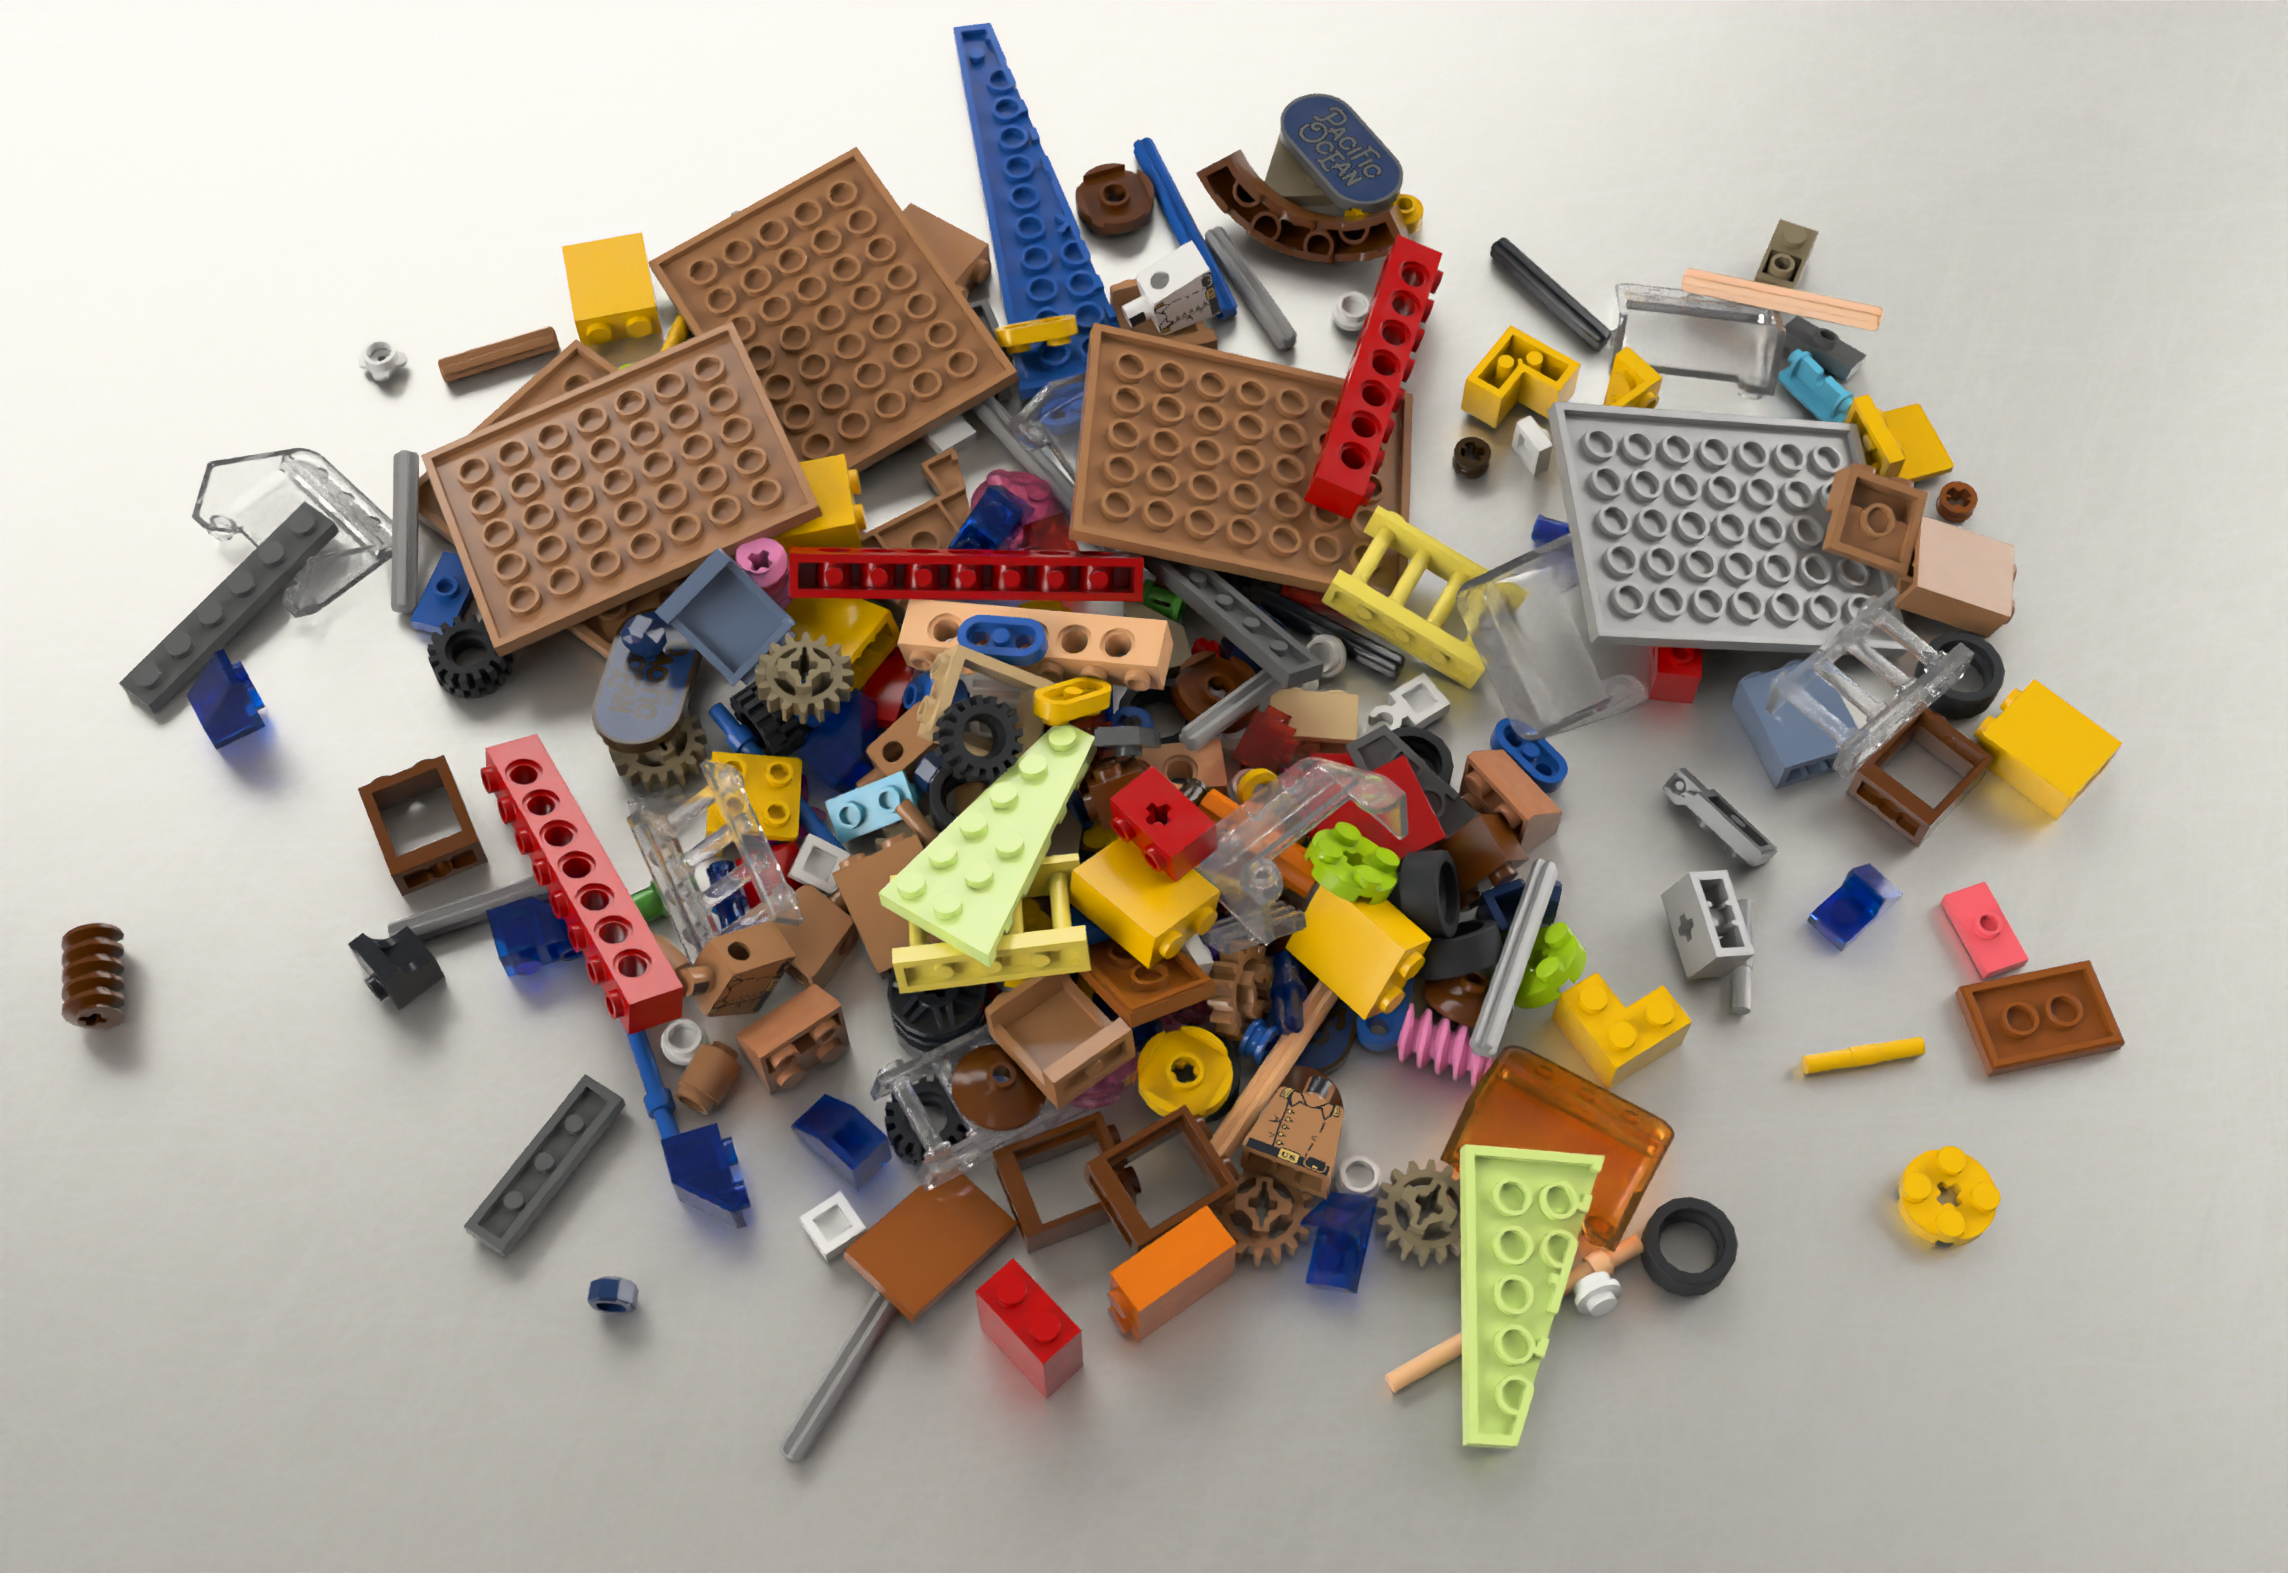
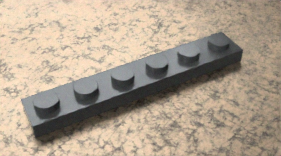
(229, 607)
(1239, 621)

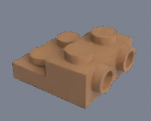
(1873, 518)

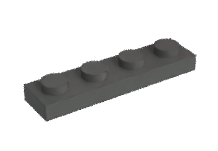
(544, 1165)

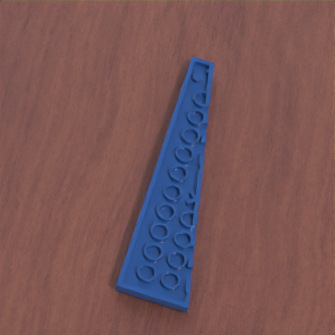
(1032, 229)

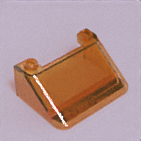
(1545, 1107)

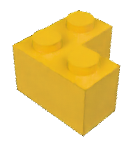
(1521, 372)
(1618, 1038)

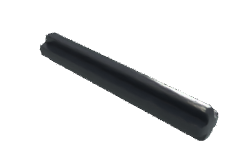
(1550, 293)
(1315, 624)

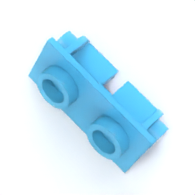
(1815, 390)
(871, 806)

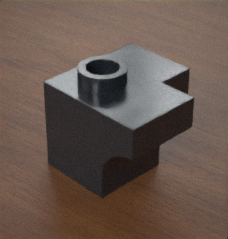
(396, 966)

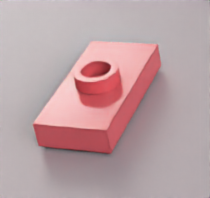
(1984, 930)

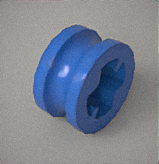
(1132, 712)
(1259, 1040)

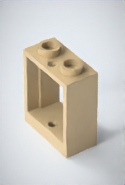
(946, 673)

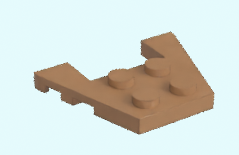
(934, 522)

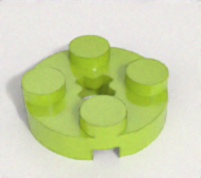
(1352, 864)
(1553, 961)

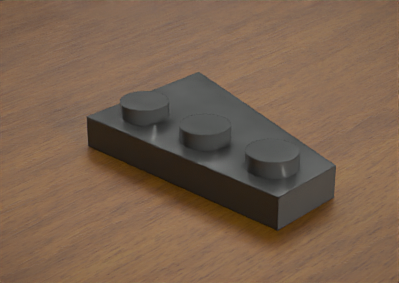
(1385, 746)

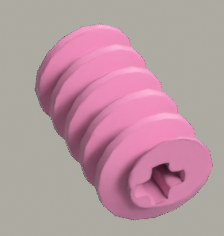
(768, 566)
(1440, 1044)

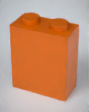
(1171, 1274)

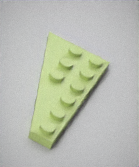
(990, 854)
(1516, 1256)

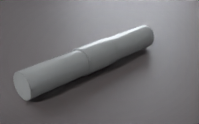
(1742, 975)

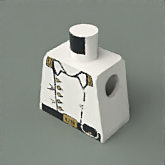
(1174, 292)

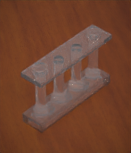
(1882, 719)
(675, 870)
(941, 1159)

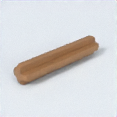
(498, 353)

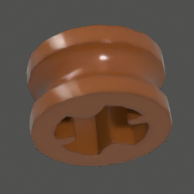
(1957, 513)

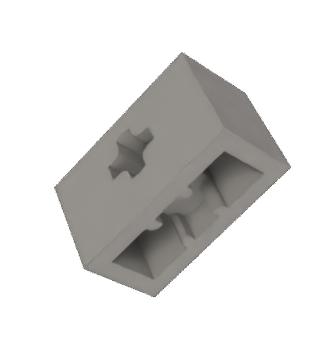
(1707, 924)

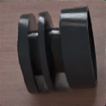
(928, 1022)

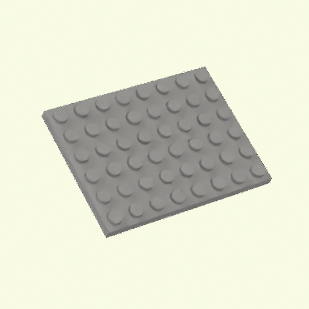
(1710, 529)

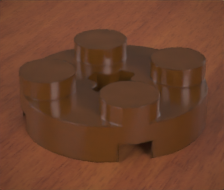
(1114, 217)
(1206, 670)

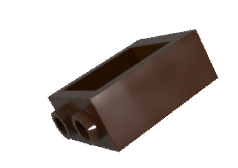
(1897, 803)
(438, 859)
(1046, 1146)
(1116, 1201)

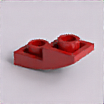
(888, 687)

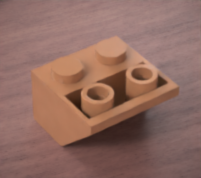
(1498, 785)
(794, 1038)

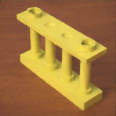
(1389, 616)
(1018, 953)

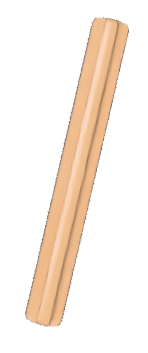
(1782, 299)
(1272, 1073)

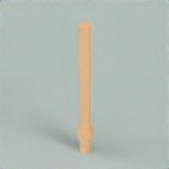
(1452, 1348)

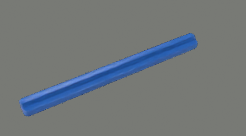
(1180, 218)

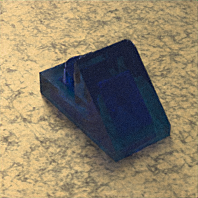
(1854, 905)
(1341, 1241)

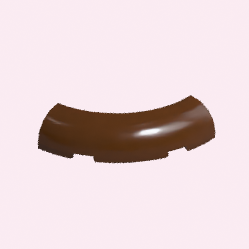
(1292, 228)

